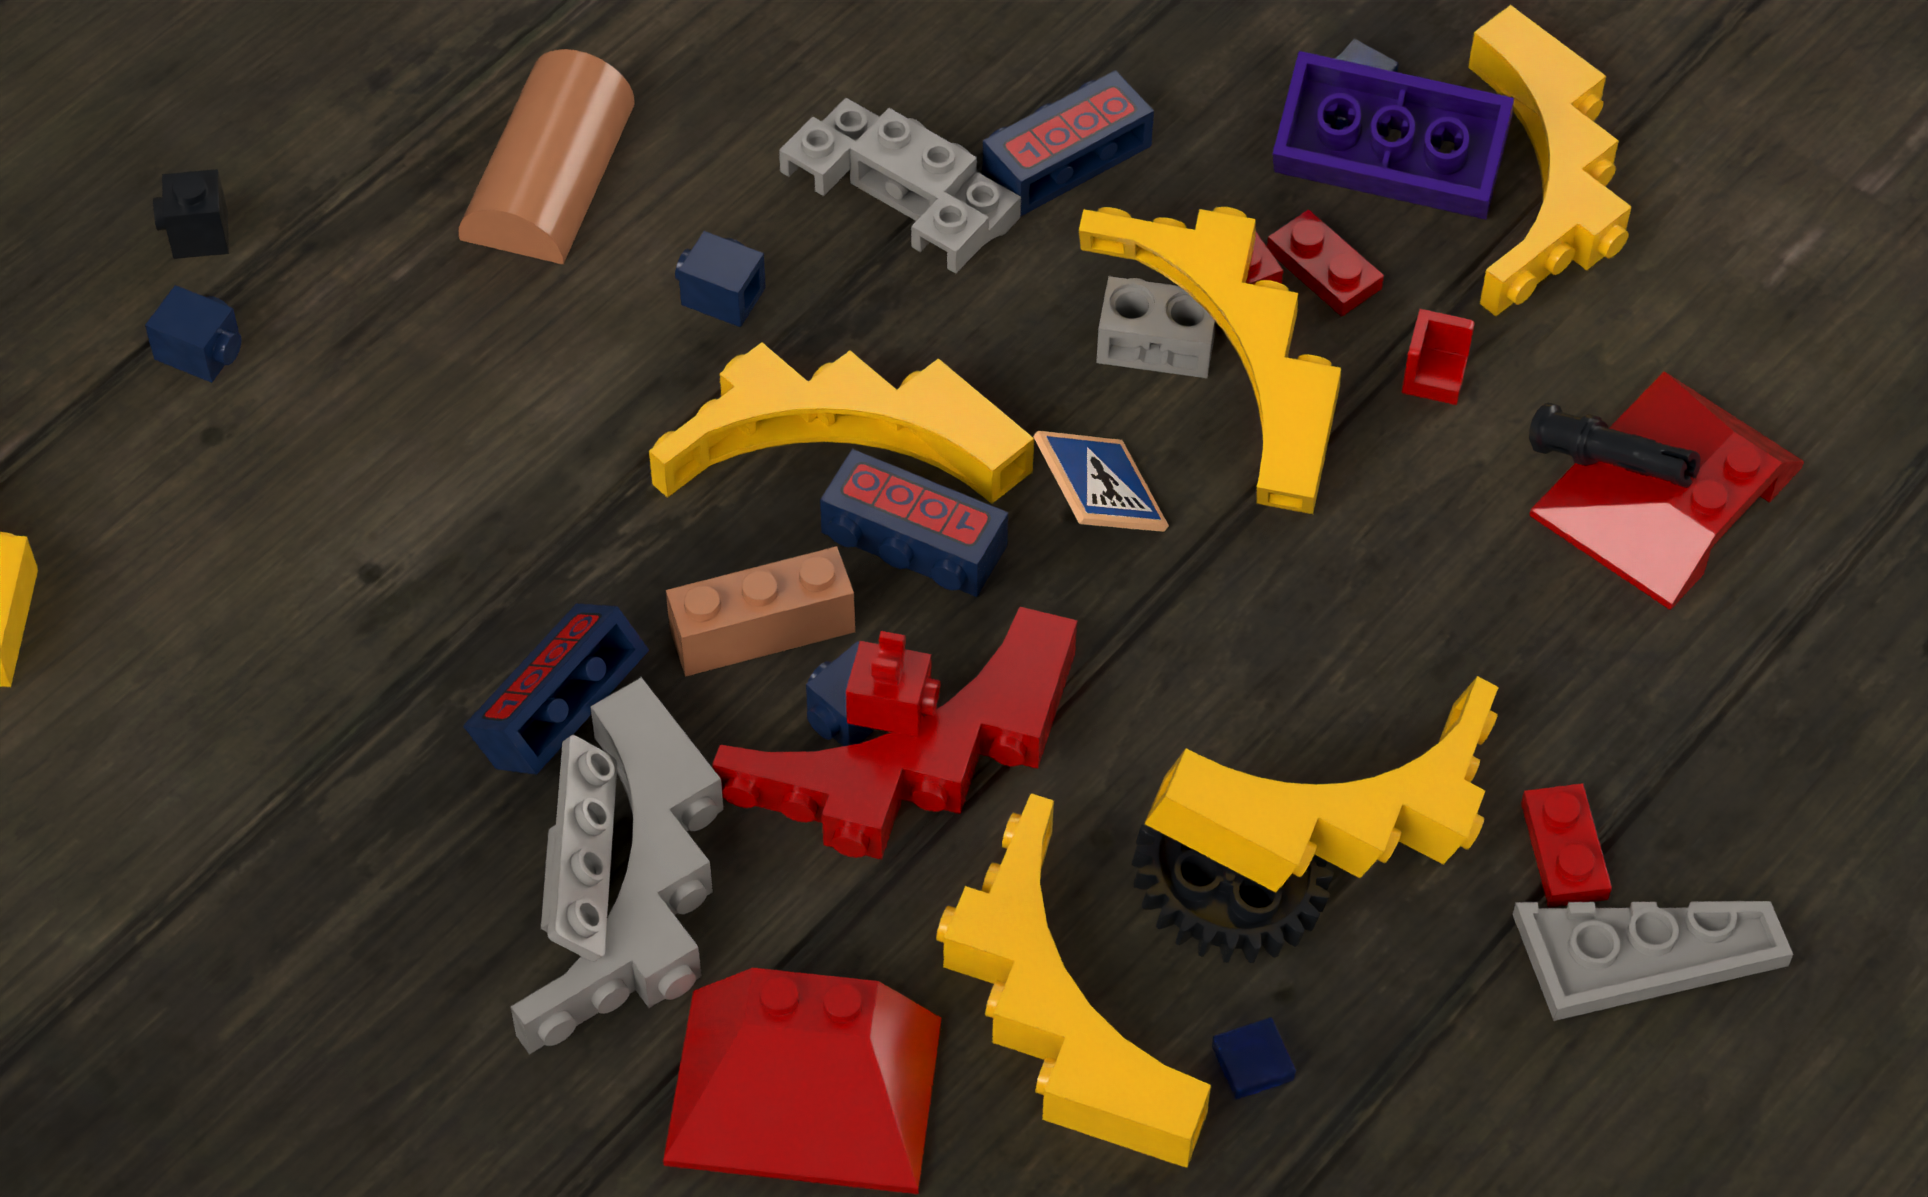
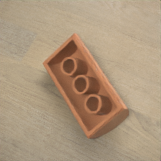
(550, 157)

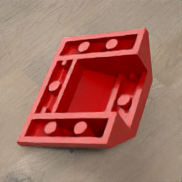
(1652, 528)
(805, 1081)

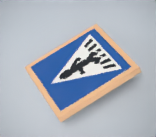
(1100, 481)

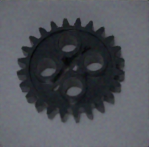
(1217, 910)

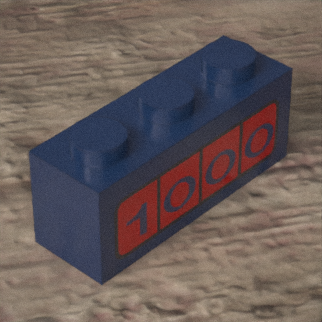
(1069, 141)
(914, 523)
(555, 687)

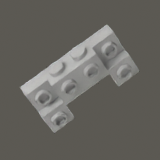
(909, 171)

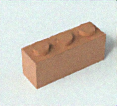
(761, 611)

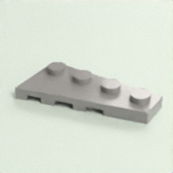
(1627, 955)

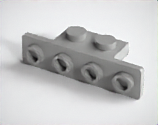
(580, 850)

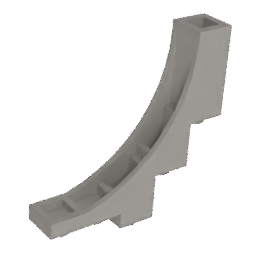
(666, 874)

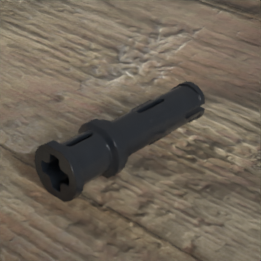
(1592, 441)

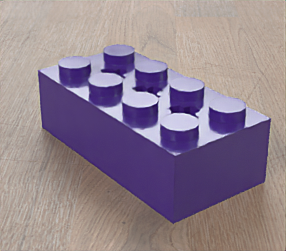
(1387, 100)

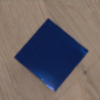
(1253, 1058)

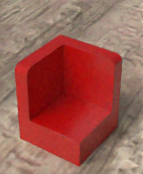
(1438, 356)

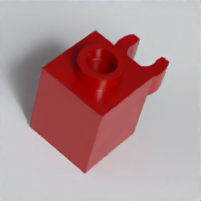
(891, 686)

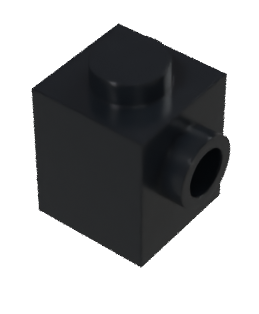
(193, 213)

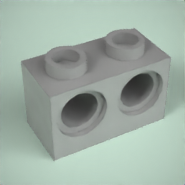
(1154, 328)

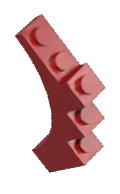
(862, 785)

